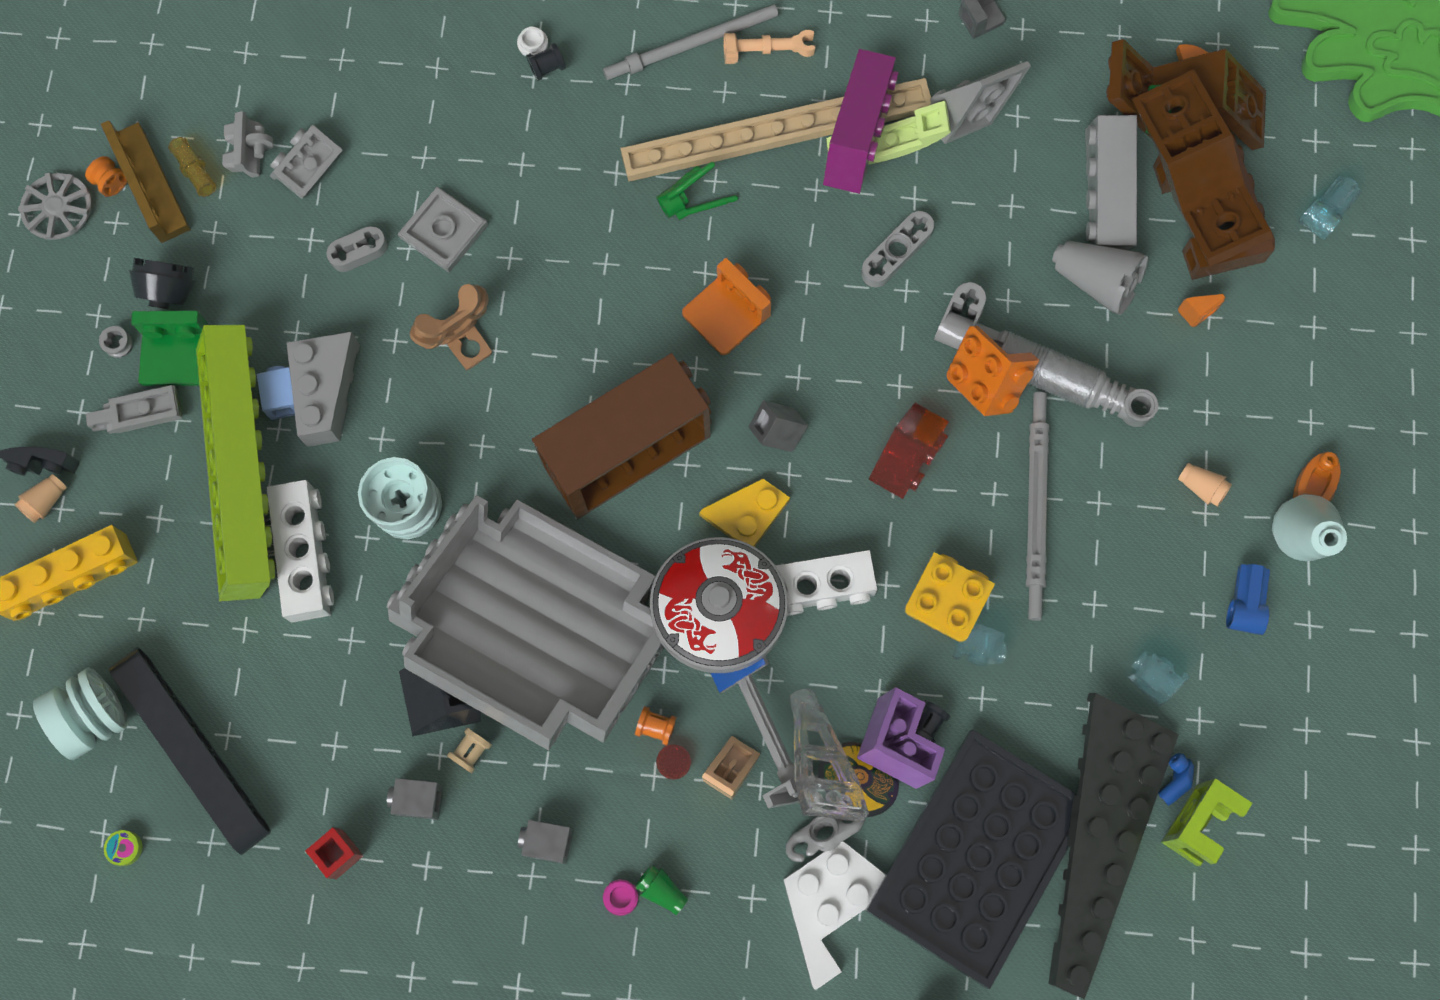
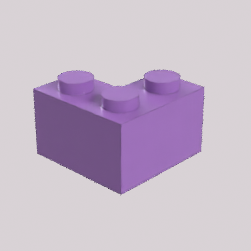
(893, 744)

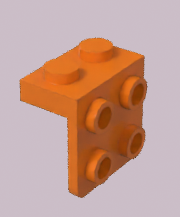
(728, 308)
(988, 374)

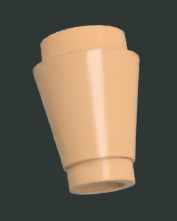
(1205, 484)
(40, 498)

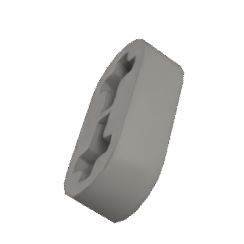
(357, 249)

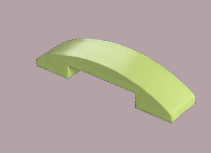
(913, 133)

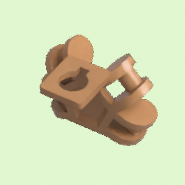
(434, 332)

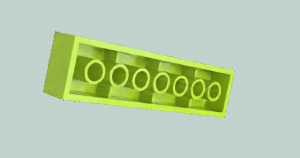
(233, 463)

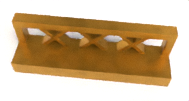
(147, 181)

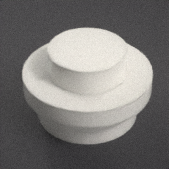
(532, 41)

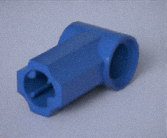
(1249, 608)

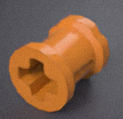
(655, 725)

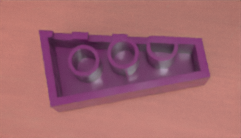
(860, 120)

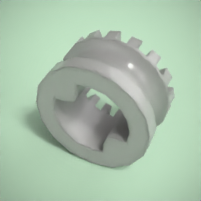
(125, 342)

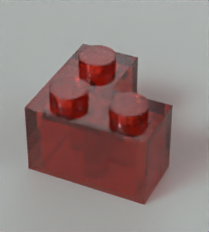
(911, 446)

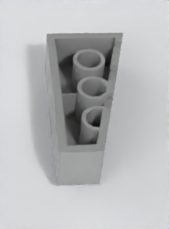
(1112, 181)

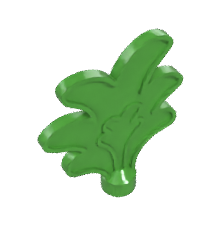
(1379, 43)

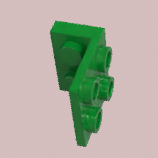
(168, 347)

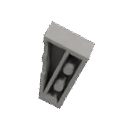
(320, 385)

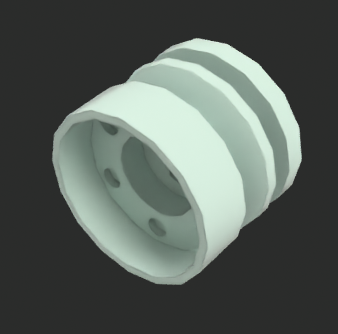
(383, 493)
(75, 716)

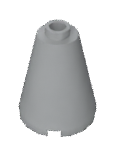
(1102, 272)

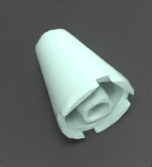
(1309, 528)

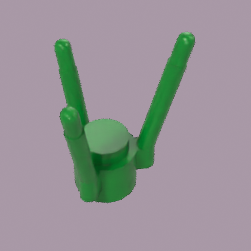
(674, 199)

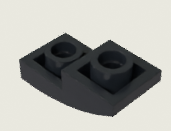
(34, 459)

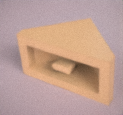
(730, 767)

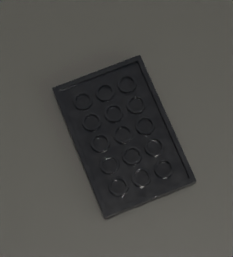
(977, 859)

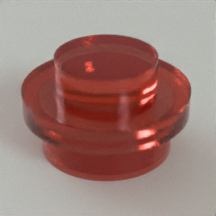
(673, 762)

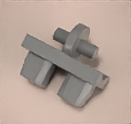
(248, 144)

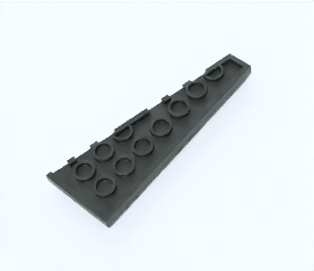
(1115, 796)

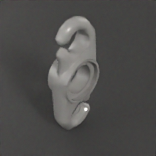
(809, 835)

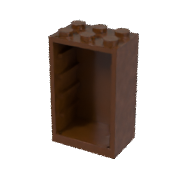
(625, 435)

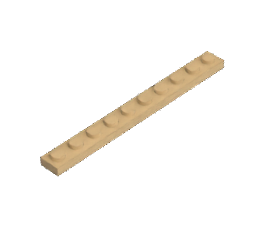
(757, 134)

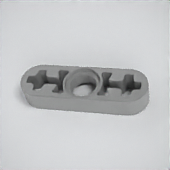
(919, 239)

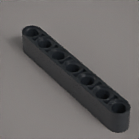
(189, 751)

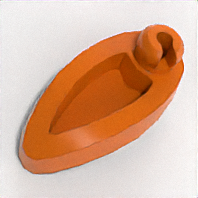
(1319, 476)

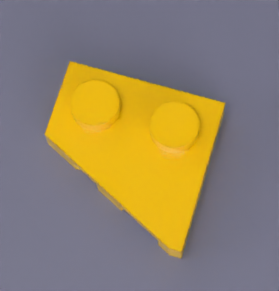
(747, 512)

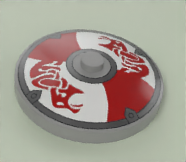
(718, 605)

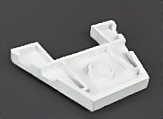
(824, 898)

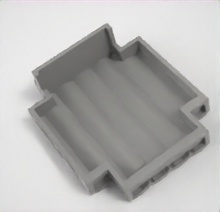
(528, 622)

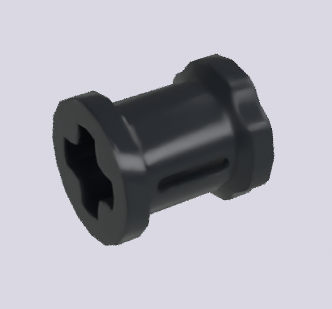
(546, 61)
(931, 721)

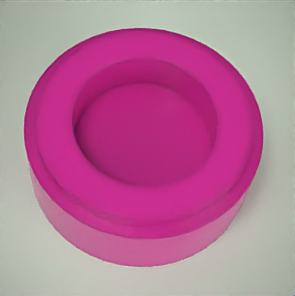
(620, 897)

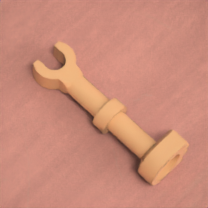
(766, 44)

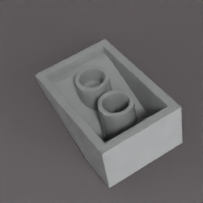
(979, 101)

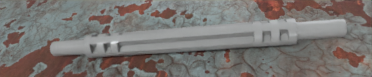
(1037, 506)

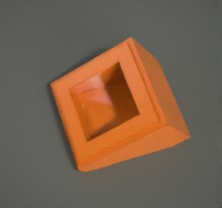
(1199, 308)

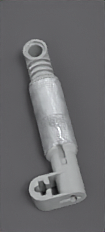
(1054, 371)

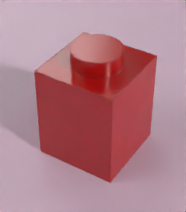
(334, 853)

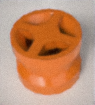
(106, 176)

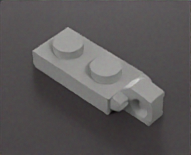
(137, 411)

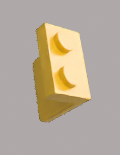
(949, 597)

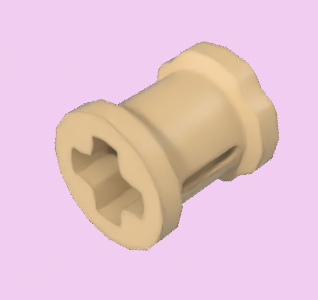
(470, 738)

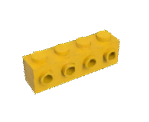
(65, 572)

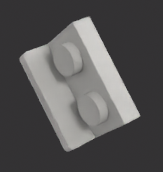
(306, 161)

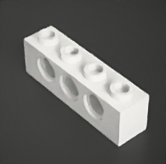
(284, 503)
(854, 566)

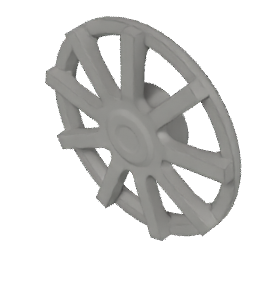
(54, 205)

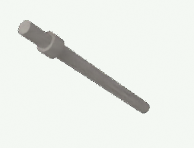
(635, 63)

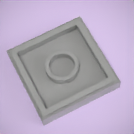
(443, 229)

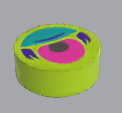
(123, 848)

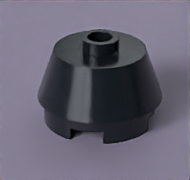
(161, 282)

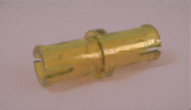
(192, 166)

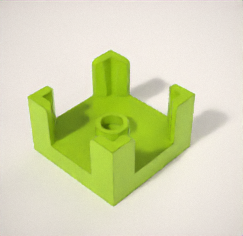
(1205, 800)

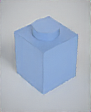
(276, 392)

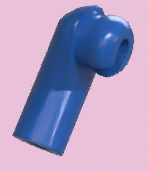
(1182, 779)

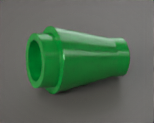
(661, 890)

